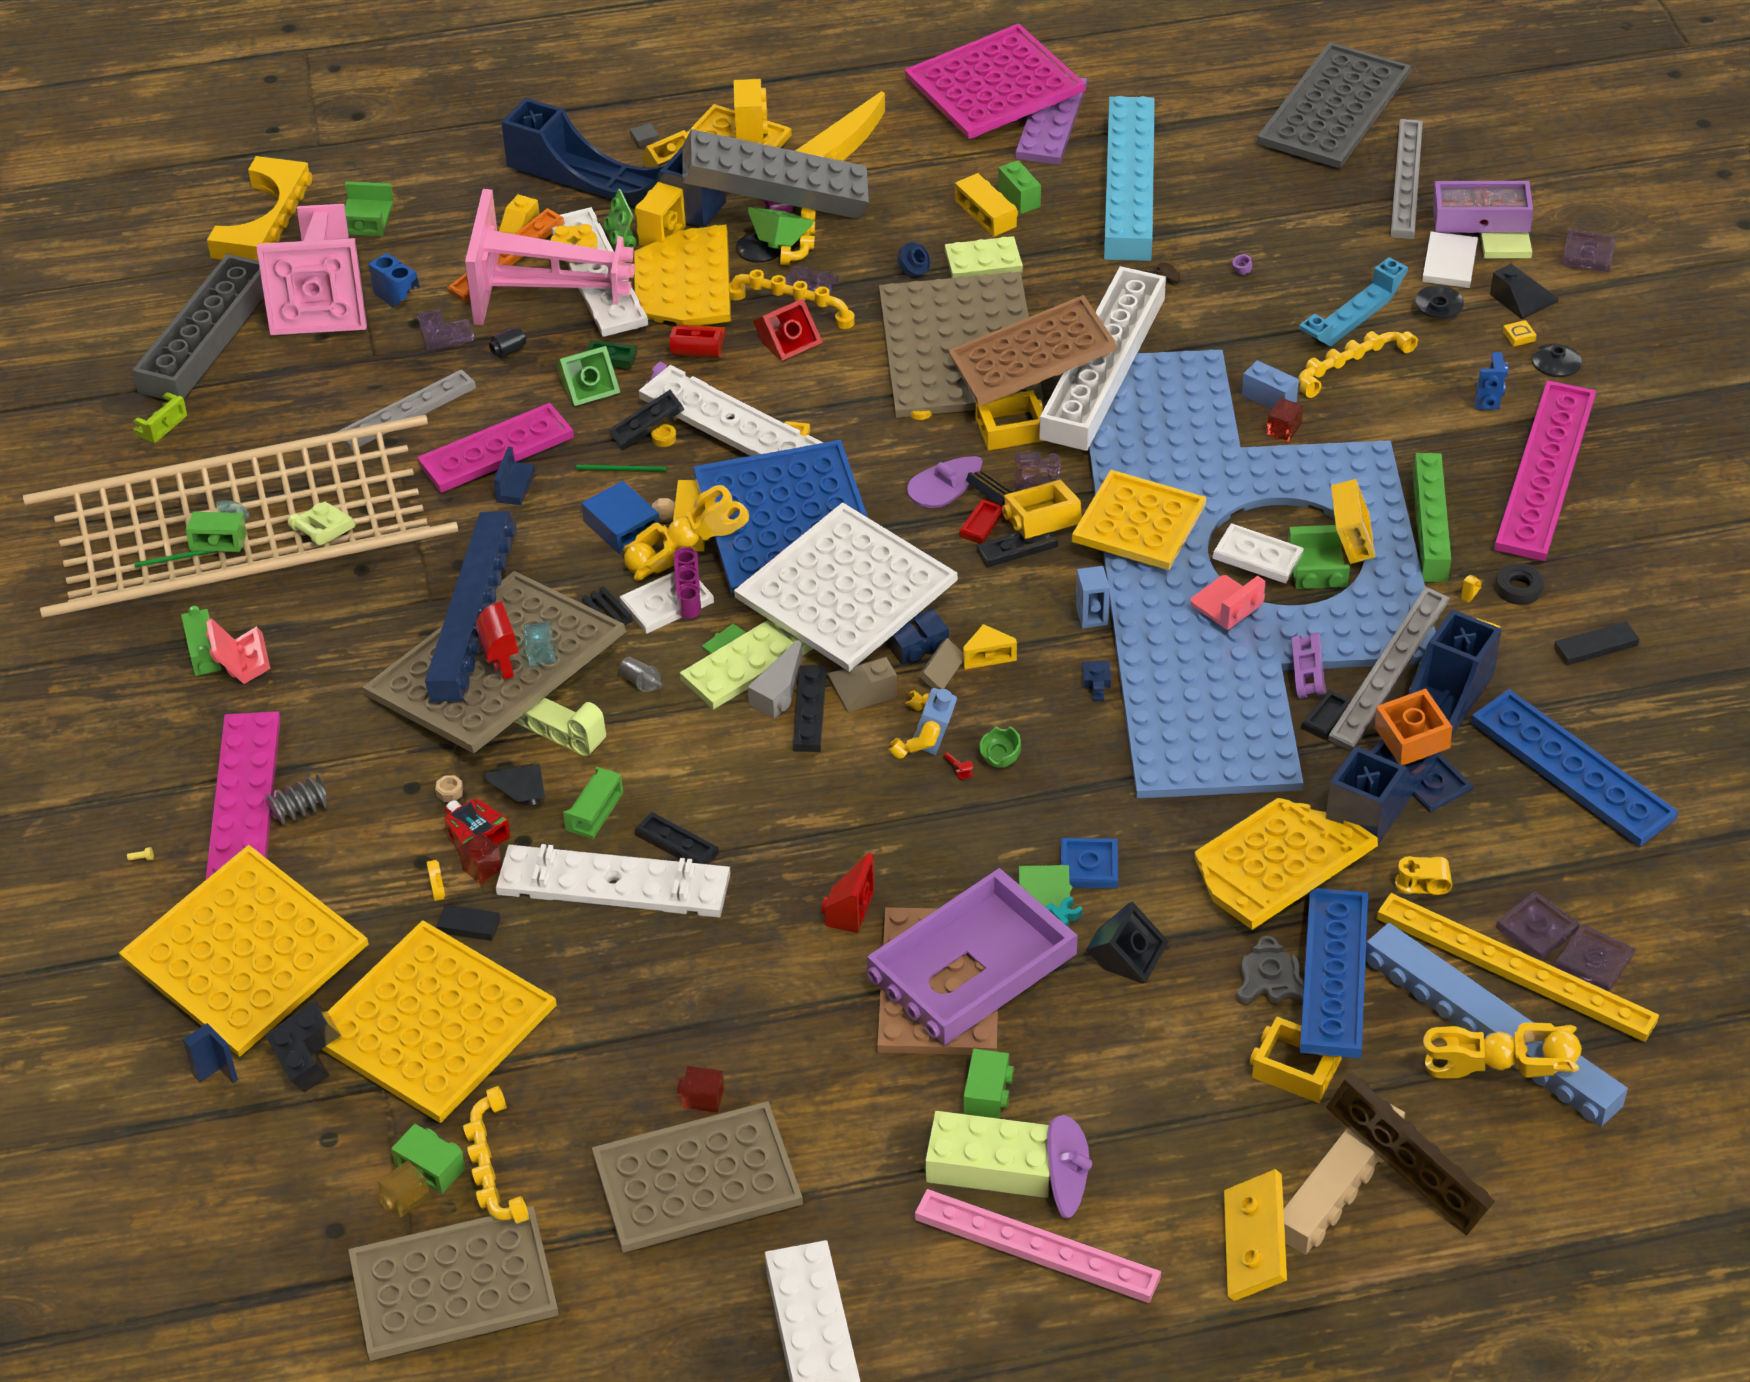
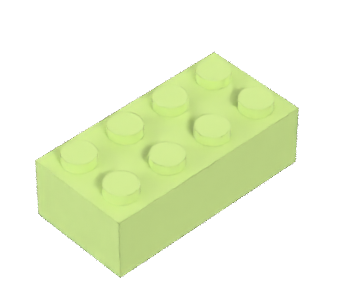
(988, 1154)

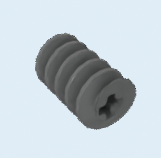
(297, 799)

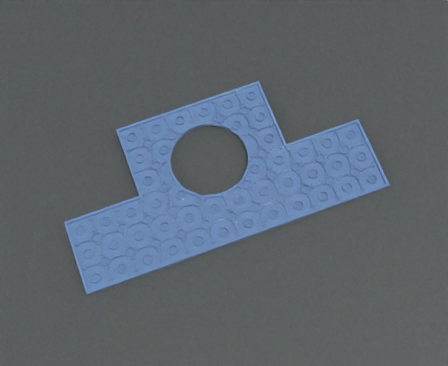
(1209, 700)

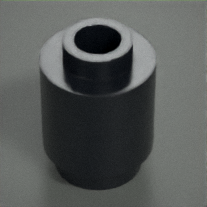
(507, 342)

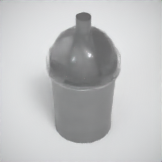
(642, 675)

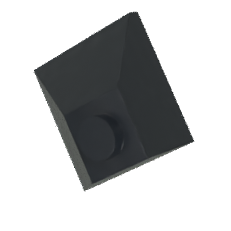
(1520, 292)
(519, 782)
(1128, 944)

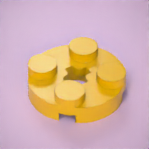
(581, 235)

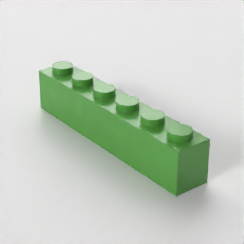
(1431, 517)

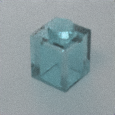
(539, 643)

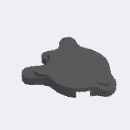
(1270, 973)

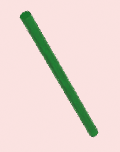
(620, 468)
(172, 557)

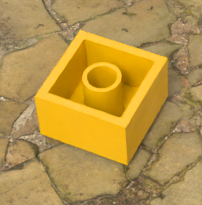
(750, 110)
(660, 214)

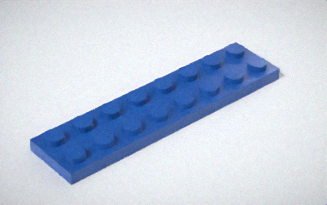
(1575, 767)
(1334, 973)

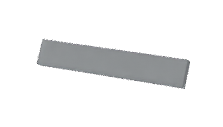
(416, 403)

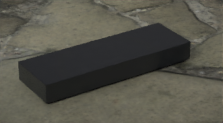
(646, 419)
(1014, 547)
(1596, 643)
(675, 840)

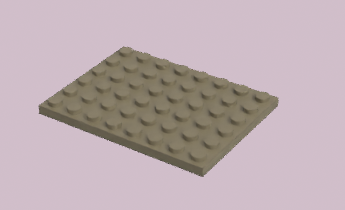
(932, 318)
(492, 700)

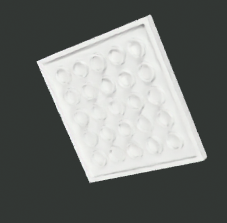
(846, 586)

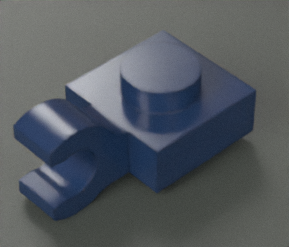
(1096, 676)

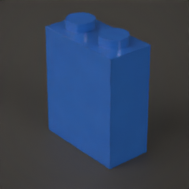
(618, 515)

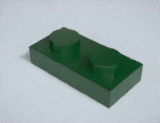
(620, 354)

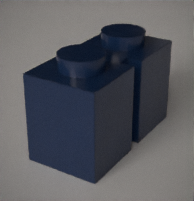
(911, 644)

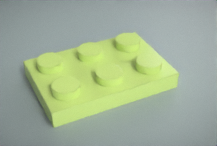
(983, 257)

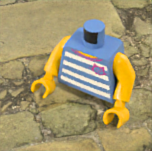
(932, 724)

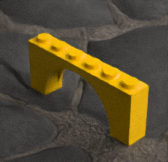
(286, 182)

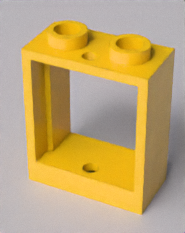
(1010, 434)
(1042, 509)
(1353, 521)
(1286, 1077)

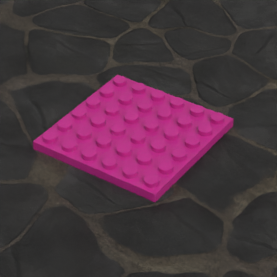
(994, 81)

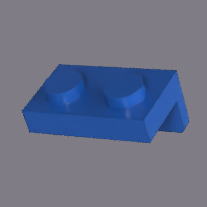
(1491, 384)

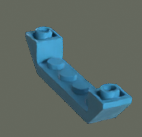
(1385, 283)

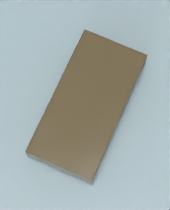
(942, 665)

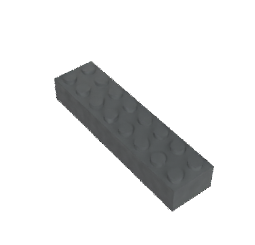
(774, 174)
(201, 329)

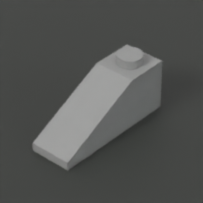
(776, 685)

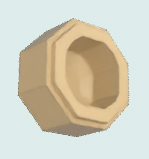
(665, 508)
(449, 788)

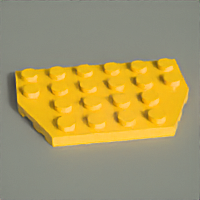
(685, 277)
(1277, 858)

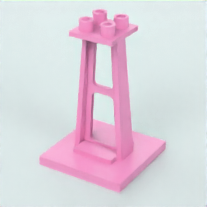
(488, 243)
(315, 280)

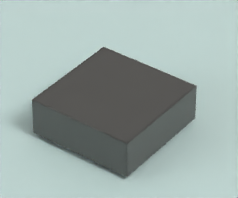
(644, 135)

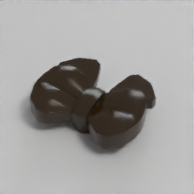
(1166, 270)

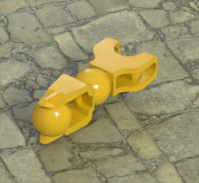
(703, 521)
(1499, 1050)

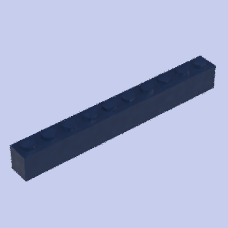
(473, 592)

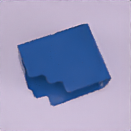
(392, 279)

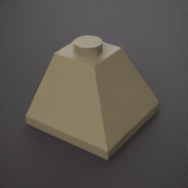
(865, 684)

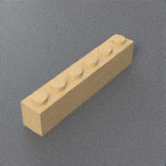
(1328, 1190)

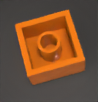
(1413, 727)

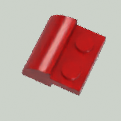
(697, 341)
(497, 637)

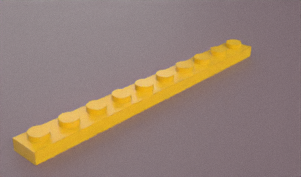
(1518, 967)

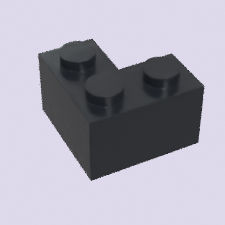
(298, 1042)

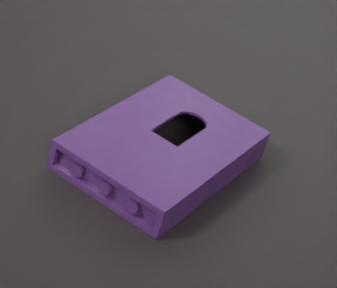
(997, 927)

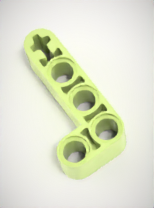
(574, 730)

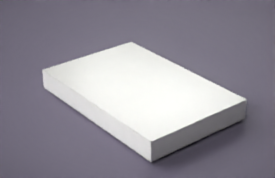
(1450, 259)
(1258, 553)
(657, 602)

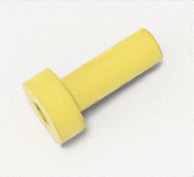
(148, 854)

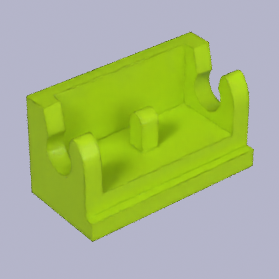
(162, 420)

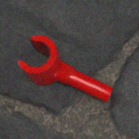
(962, 769)

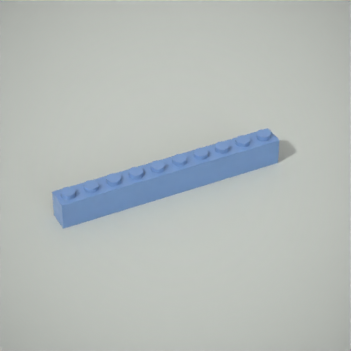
(1478, 1010)

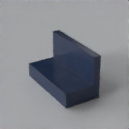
(512, 479)
(208, 1054)

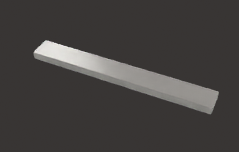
(1406, 179)
(1388, 669)

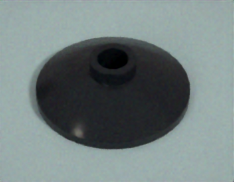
(755, 250)
(1439, 301)
(1556, 360)

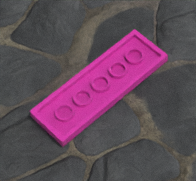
(485, 450)

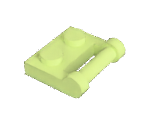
(327, 519)

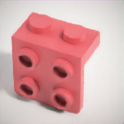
(1229, 601)
(242, 657)

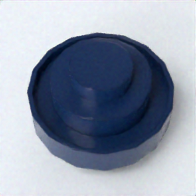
(913, 259)

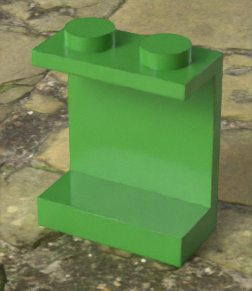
(368, 207)
(1321, 559)

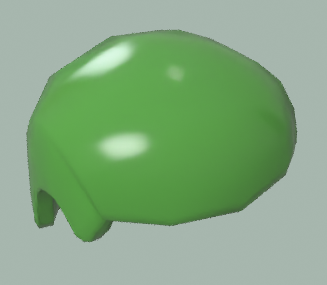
(1000, 747)

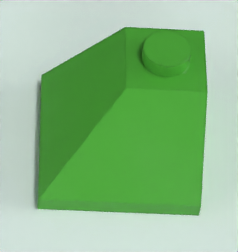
(778, 226)
(588, 376)

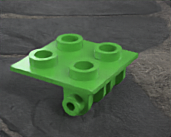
(619, 222)

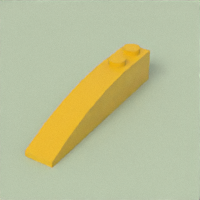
(849, 132)

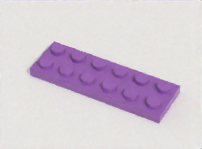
(1049, 131)

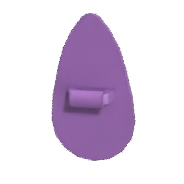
(942, 482)
(1067, 1163)

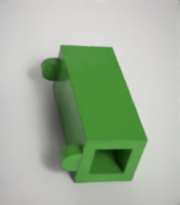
(197, 641)

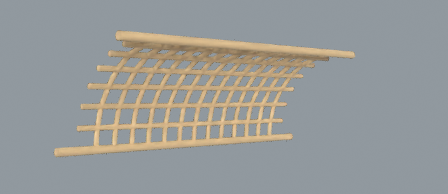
(250, 567)

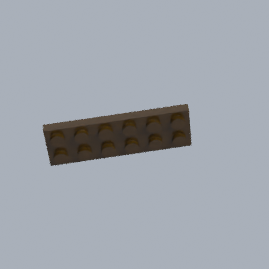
(1410, 1153)

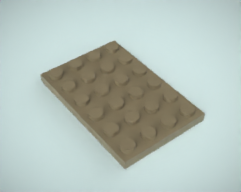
(696, 1176)
(451, 1284)

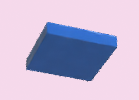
(1091, 862)

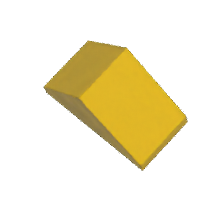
(989, 648)

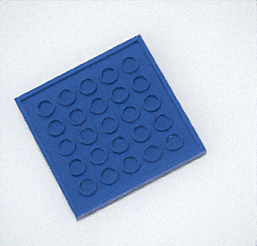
(784, 499)

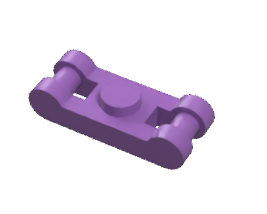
(1308, 665)

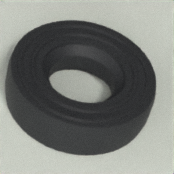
(1519, 595)

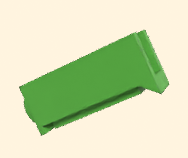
(594, 803)

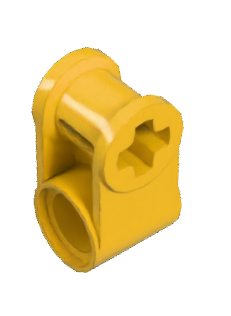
(1426, 875)

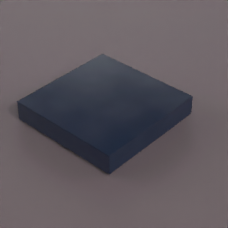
(1441, 785)

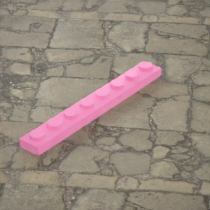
(1038, 1246)

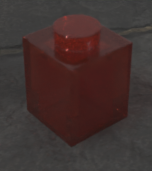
(1284, 419)
(480, 858)
(701, 1089)

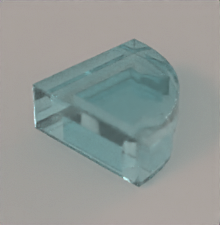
(232, 507)

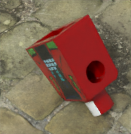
(471, 819)

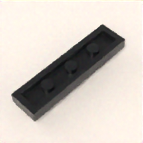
(810, 709)

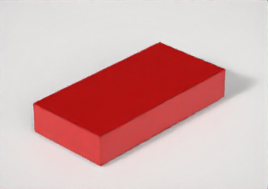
(981, 521)

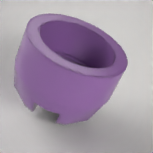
(1246, 261)

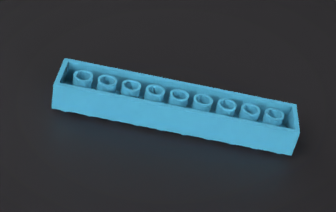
(1129, 179)

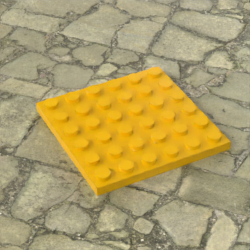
(244, 949)
(434, 1020)

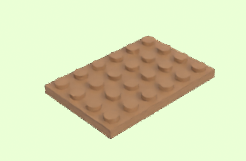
(1032, 350)
(903, 1035)

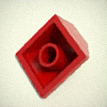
(788, 330)
(851, 897)

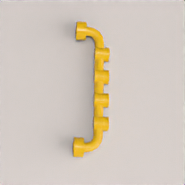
(806, 241)
(843, 318)
(1311, 386)
(480, 1153)

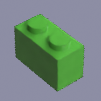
(1019, 187)
(216, 531)
(986, 1083)
(433, 1157)

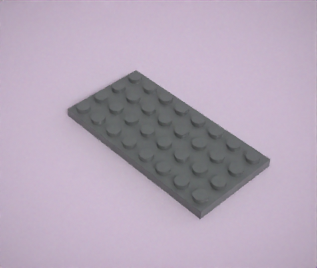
(1334, 105)

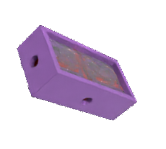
(1482, 206)

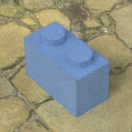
(1267, 385)
(1092, 597)

